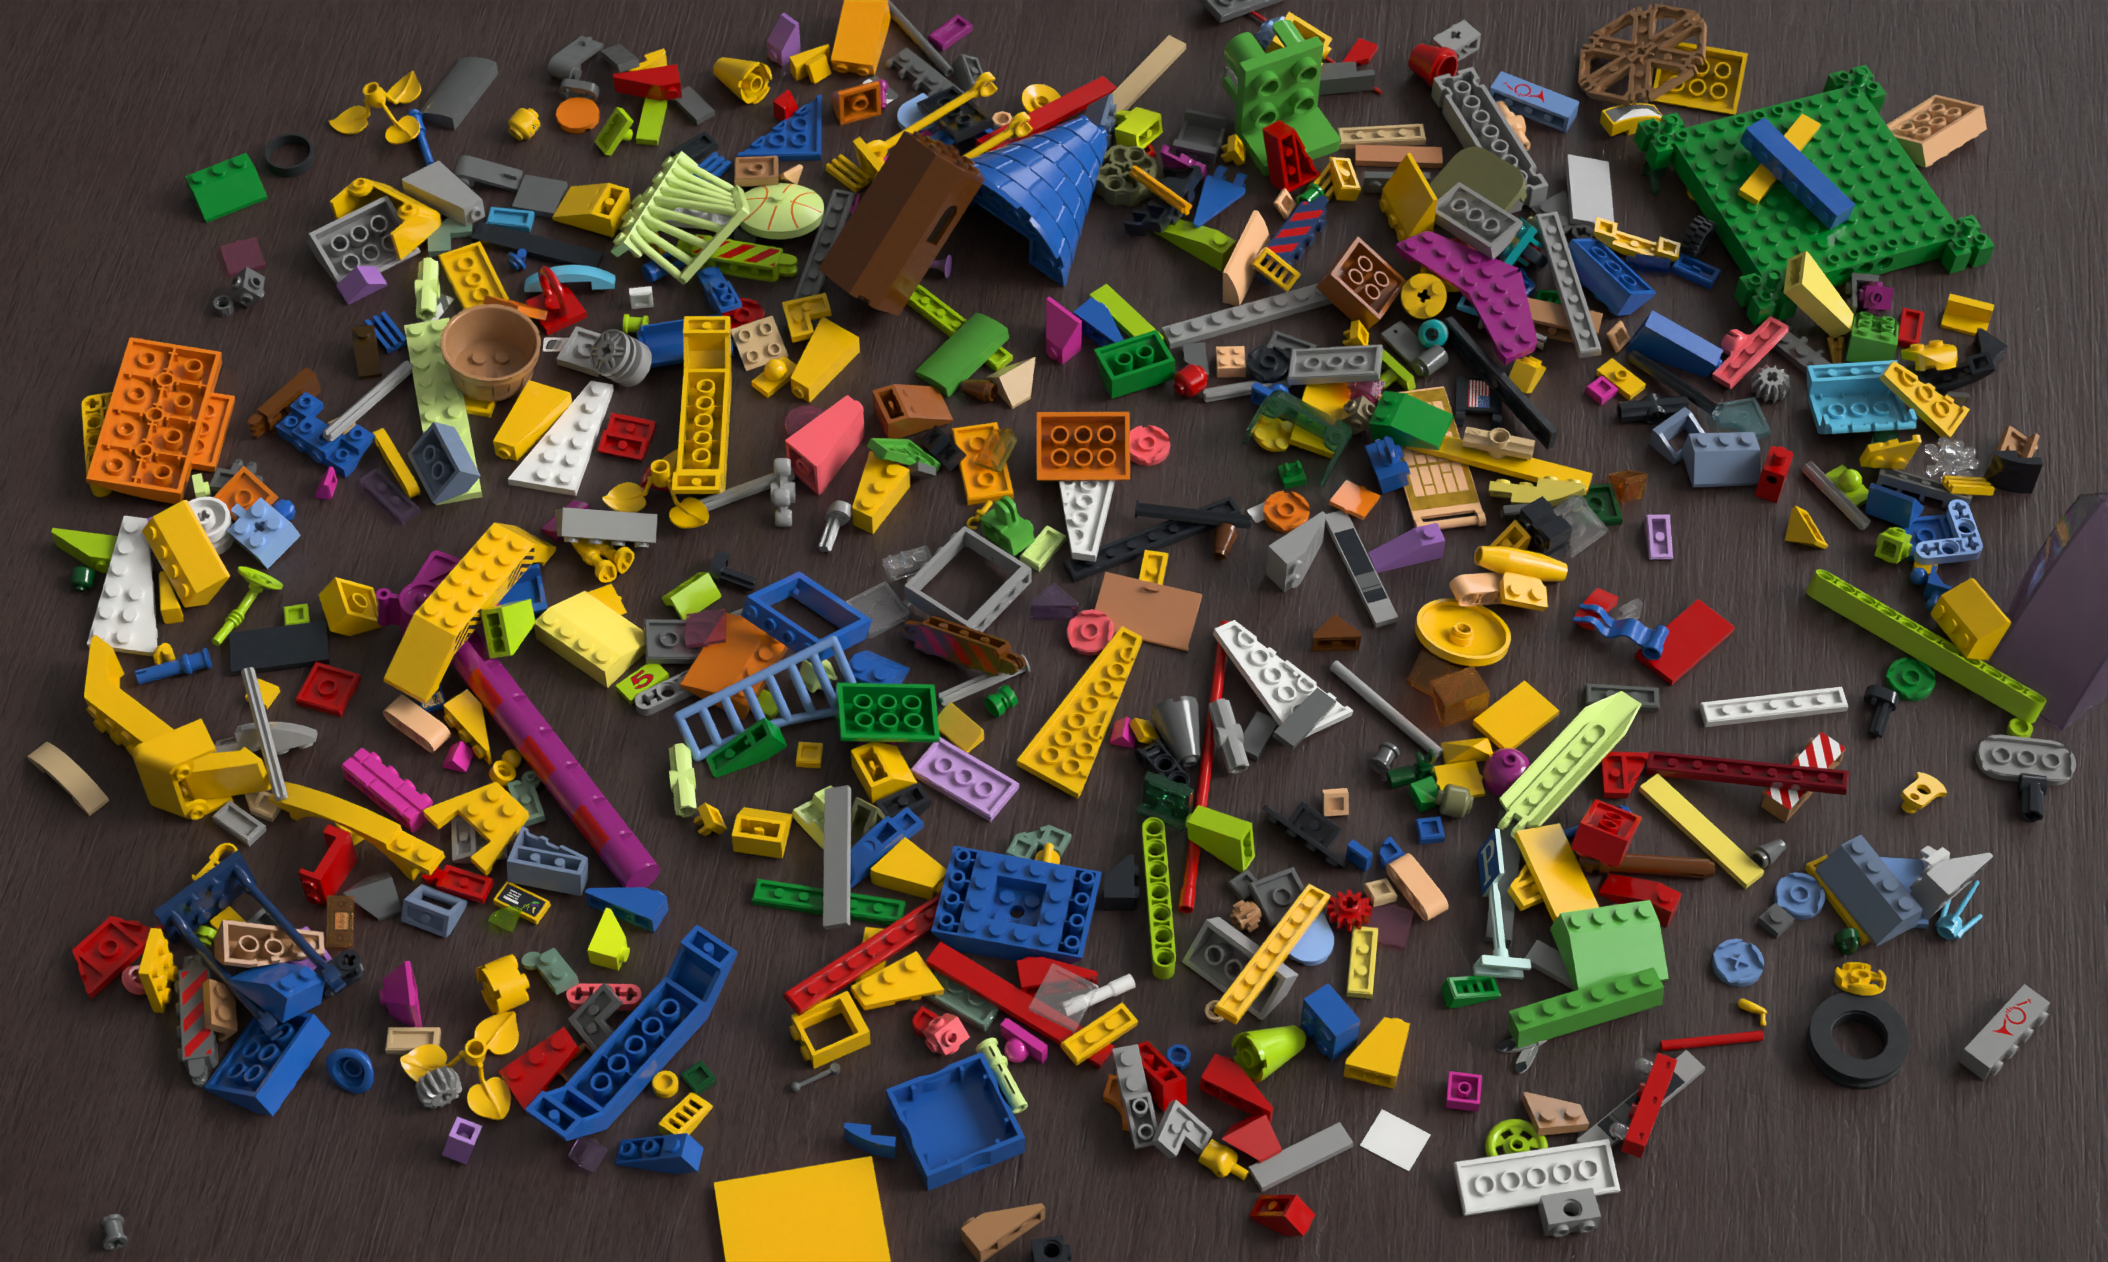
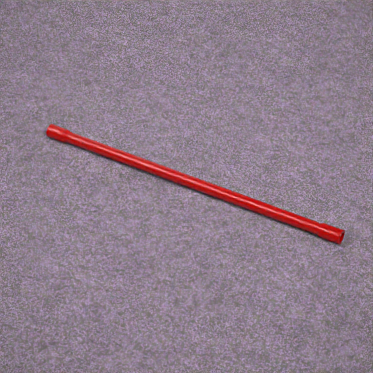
(1188, 891)

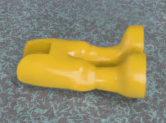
(605, 569)

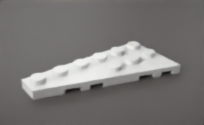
(564, 451)
(1085, 515)
(1275, 682)

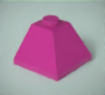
(1062, 332)
(401, 995)

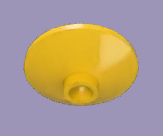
(1038, 96)

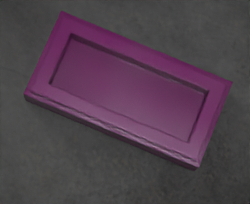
(950, 33)

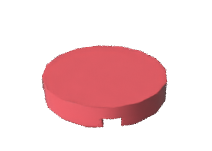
(1148, 445)
(1090, 632)

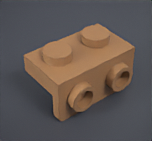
(2014, 440)
(219, 1009)

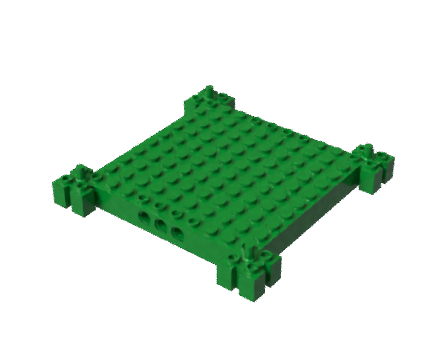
(1894, 213)

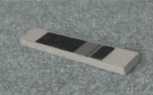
(1360, 569)
(1686, 1071)

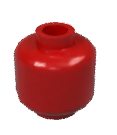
(1190, 380)

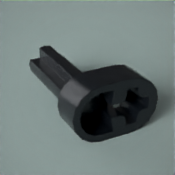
(719, 571)
(1885, 702)

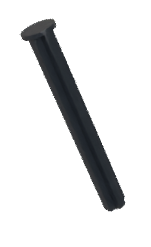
(1676, 384)
(1192, 515)

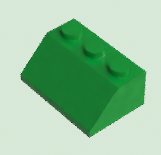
(225, 187)
(1135, 364)

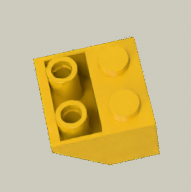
(881, 769)
(761, 832)

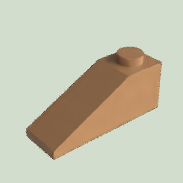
(999, 1228)

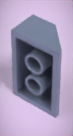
(1722, 459)
(443, 463)

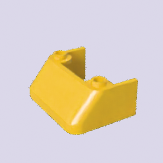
(417, 218)
(171, 758)

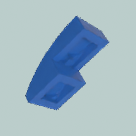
(861, 1137)

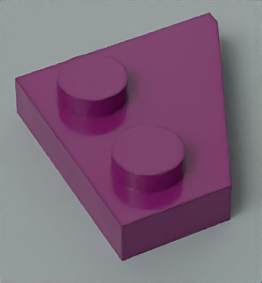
(1182, 161)

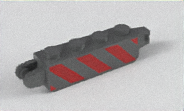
(199, 1044)

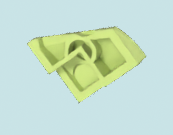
(811, 816)

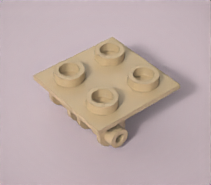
(758, 342)

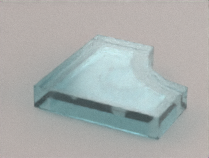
(1744, 416)

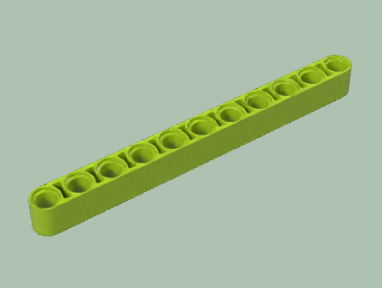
(1925, 646)

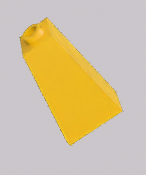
(823, 359)
(530, 419)

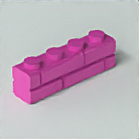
(387, 789)

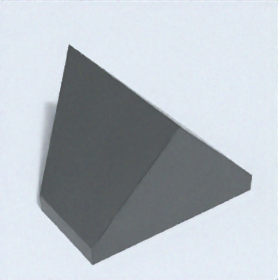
(377, 895)

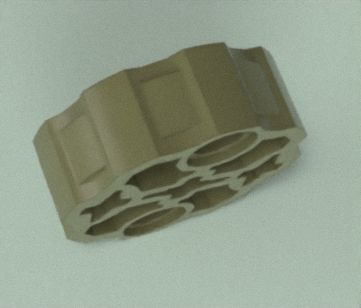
(1114, 179)

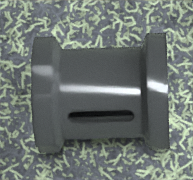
(1384, 757)
(113, 1232)

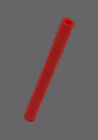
(1712, 1040)

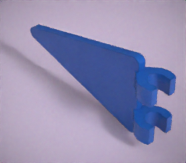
(1218, 195)

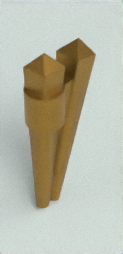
(1836, 349)

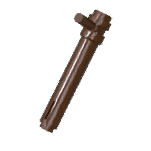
(1653, 865)

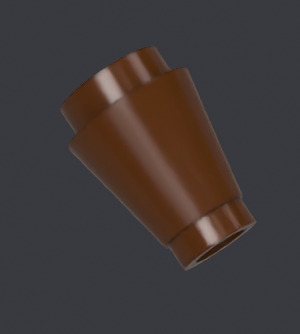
(980, 389)
(1224, 539)

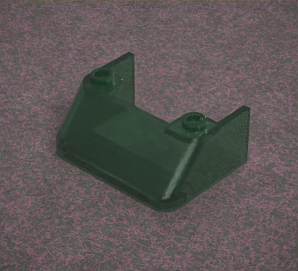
(1334, 432)

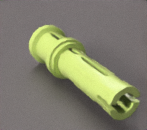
(999, 1068)

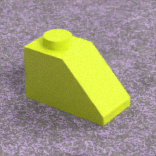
(608, 943)

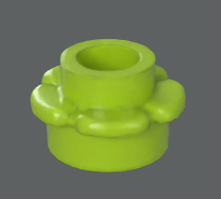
(205, 935)

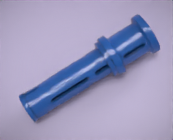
(185, 664)

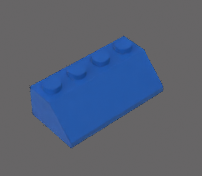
(1608, 277)

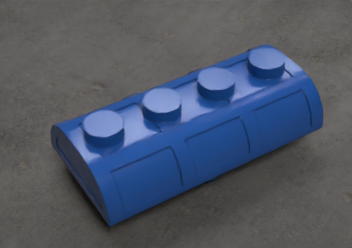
(665, 342)

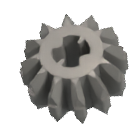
(1770, 383)
(438, 1087)

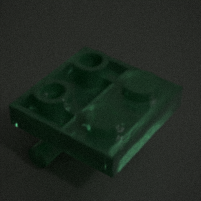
(1166, 801)

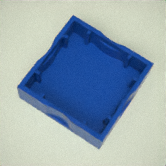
(955, 1121)

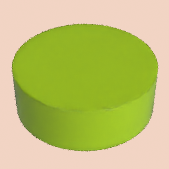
(2019, 728)

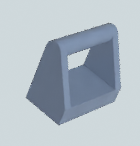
(1671, 427)
(429, 916)

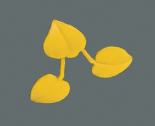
(404, 91)
(630, 497)
(495, 1033)

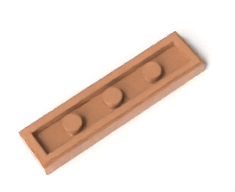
(1393, 155)

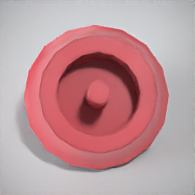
(132, 981)

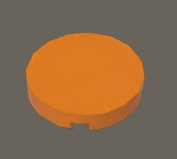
(577, 115)
(1285, 511)

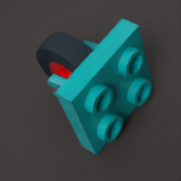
(1520, 244)

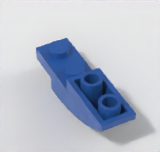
(718, 291)
(880, 841)

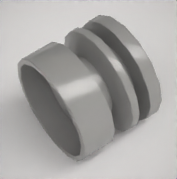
(620, 358)

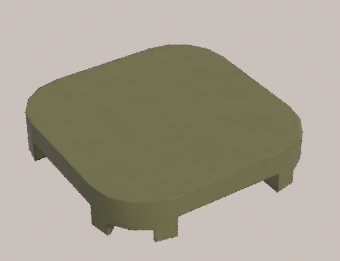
(1485, 175)

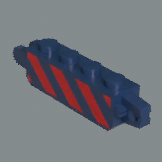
(1297, 234)

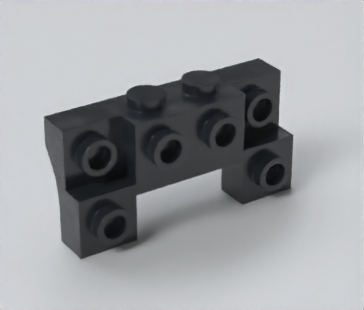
(1161, 213)

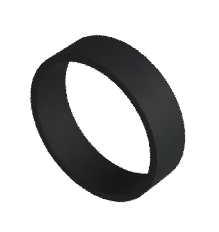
(291, 171)

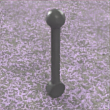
(834, 1069)

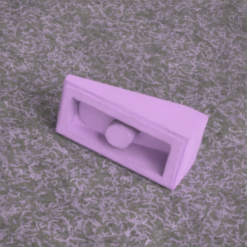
(1658, 537)

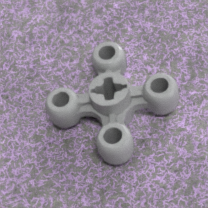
(782, 492)

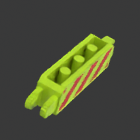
(746, 259)

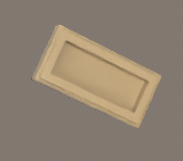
(405, 1039)

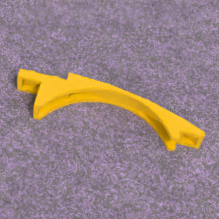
(403, 849)

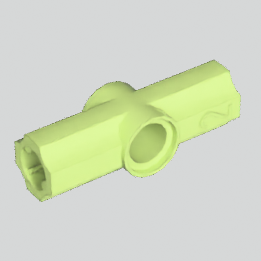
(427, 289)
(682, 780)

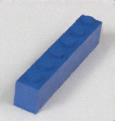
(1797, 173)

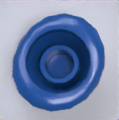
(351, 1070)

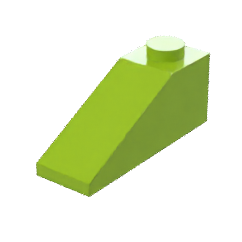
(89, 548)

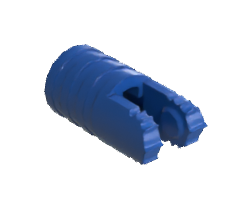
(653, 271)

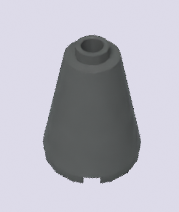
(1179, 728)

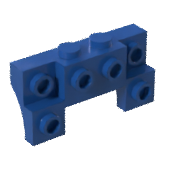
(306, 435)

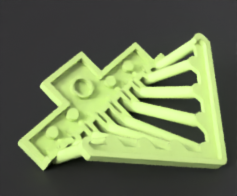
(679, 188)

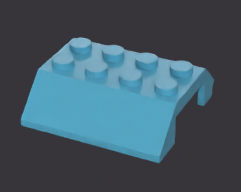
(1855, 399)

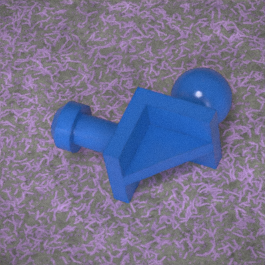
(1934, 585)

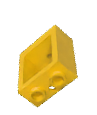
(1307, 32)
(838, 1004)

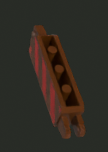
(964, 646)

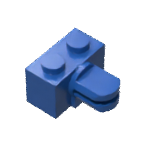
(1387, 465)

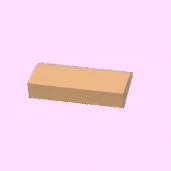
(1238, 271)

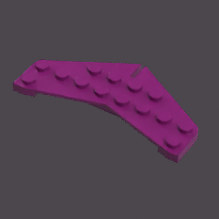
(1486, 283)

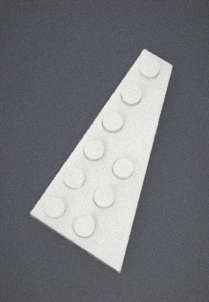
(128, 597)

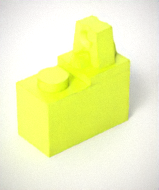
(1137, 127)

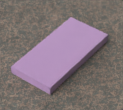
(964, 779)

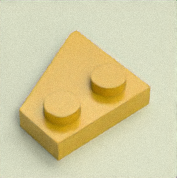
(1890, 453)

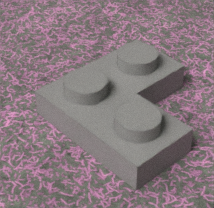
(1180, 1127)

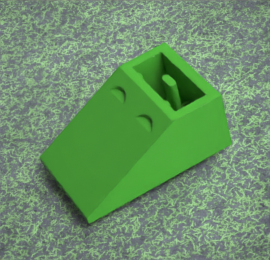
(1872, 338)

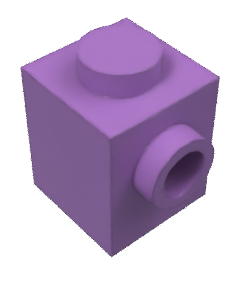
(461, 1140)

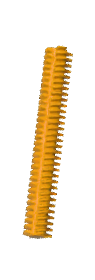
(1160, 190)

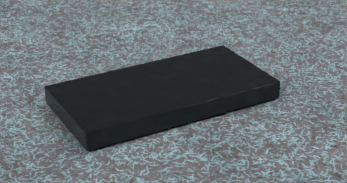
(959, 123)
(279, 647)

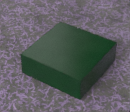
(698, 1078)

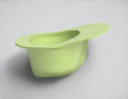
(809, 676)

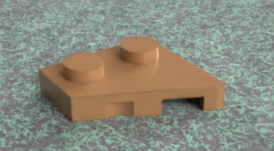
(1554, 1115)

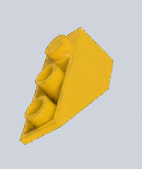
(467, 717)

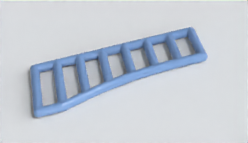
(768, 675)

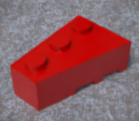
(1287, 158)

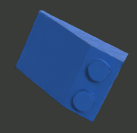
(281, 988)

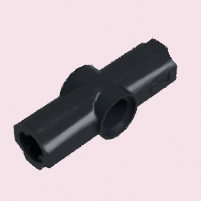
(1651, 408)

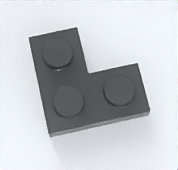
(592, 1016)

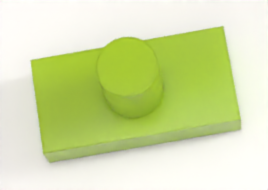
(614, 131)
(1395, 372)

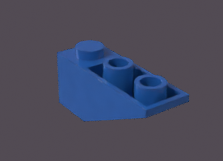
(661, 1153)

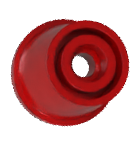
(1432, 62)

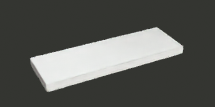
(1524, 1177)

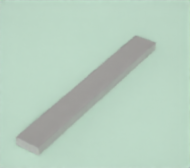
(1568, 285)

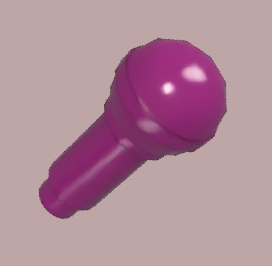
(883, 90)

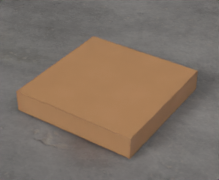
(756, 171)

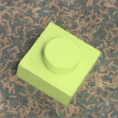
(201, 488)

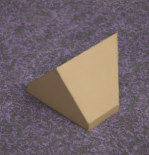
(1014, 382)

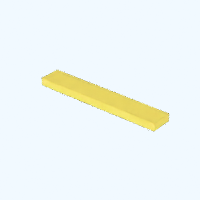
(1701, 831)

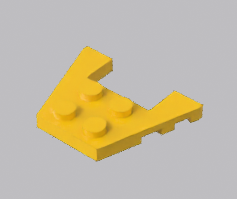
(490, 813)

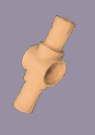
(1516, 122)

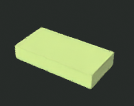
(1043, 548)

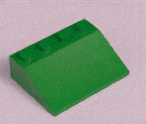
(886, 712)

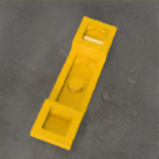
(1627, 244)

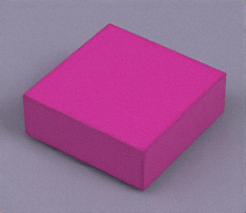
(1601, 390)

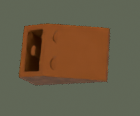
(909, 409)

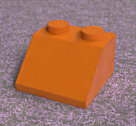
(857, 102)

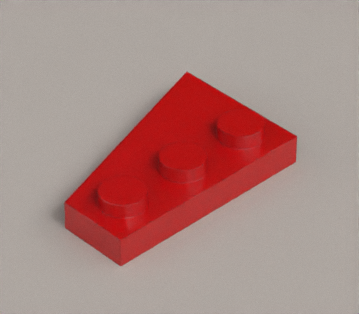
(538, 1066)

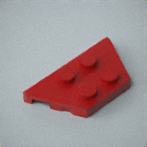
(109, 951)

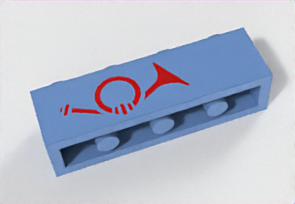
(1535, 101)

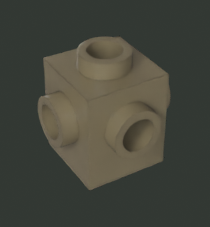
(1357, 414)

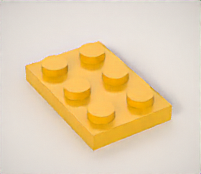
(157, 970)

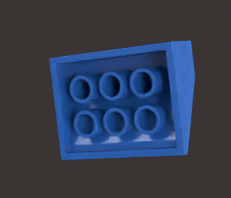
(264, 1071)

